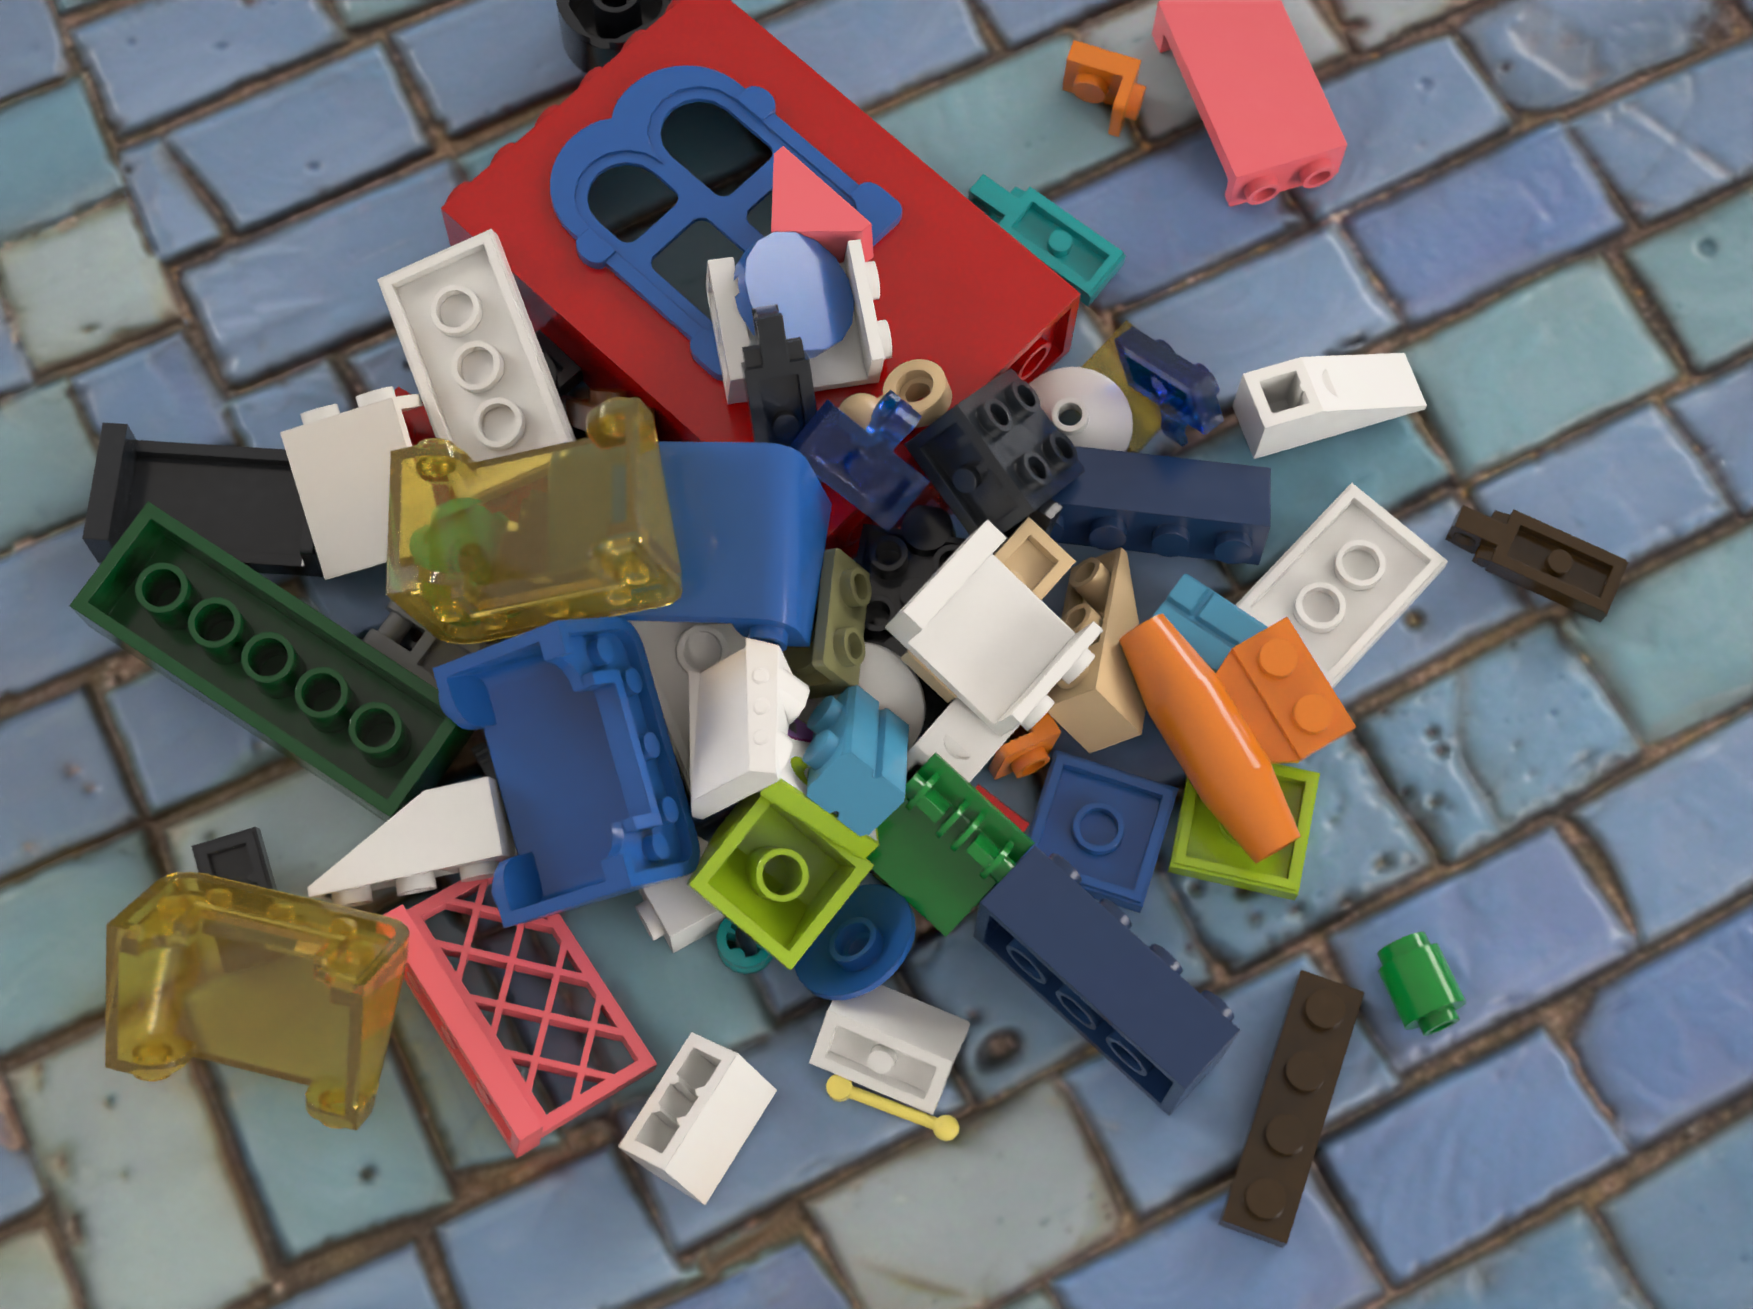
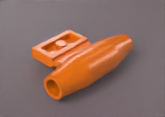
(1235, 723)

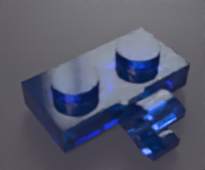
(1180, 388)
(862, 460)

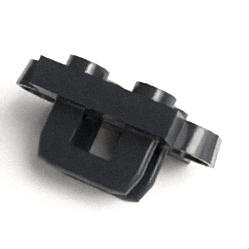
(901, 565)

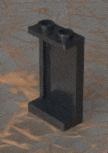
(224, 493)

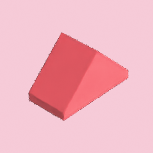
(814, 209)

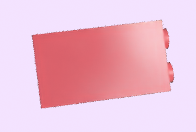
(1253, 94)

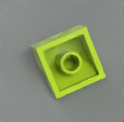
(776, 877)

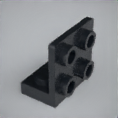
(996, 455)

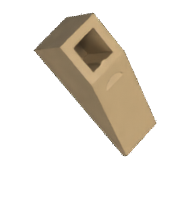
(1104, 699)

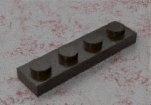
(1291, 1109)

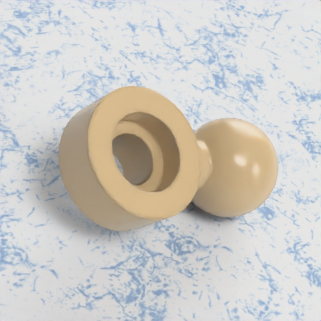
(911, 382)

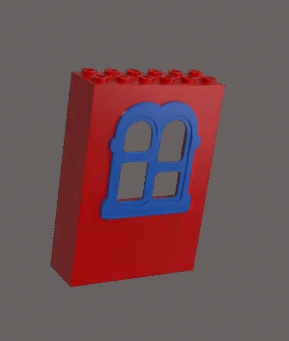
(946, 270)

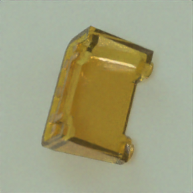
(534, 531)
(255, 987)

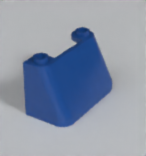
(747, 538)
(576, 764)

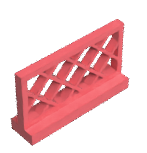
(475, 1043)

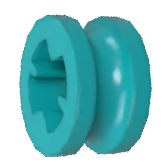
(735, 958)

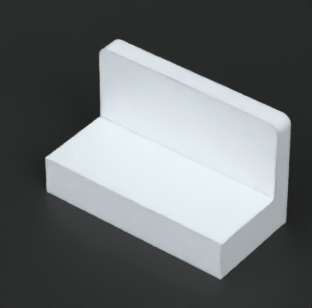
(891, 1045)

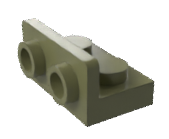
(837, 630)

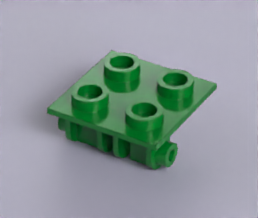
(945, 845)

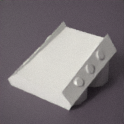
(741, 725)

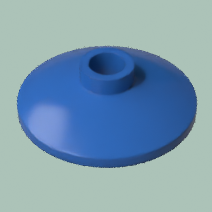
(859, 945)

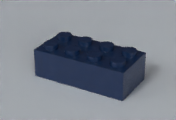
(1104, 978)

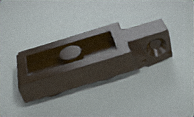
(1541, 559)

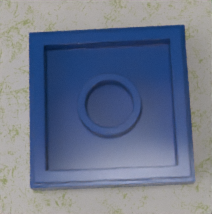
(1103, 825)

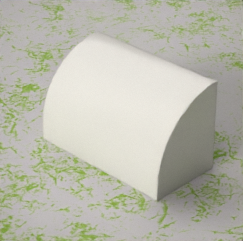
(698, 1117)

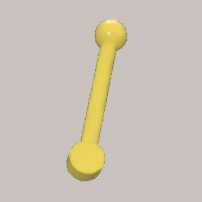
(944, 1127)

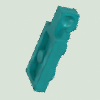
(1051, 235)

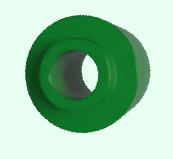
(1420, 983)

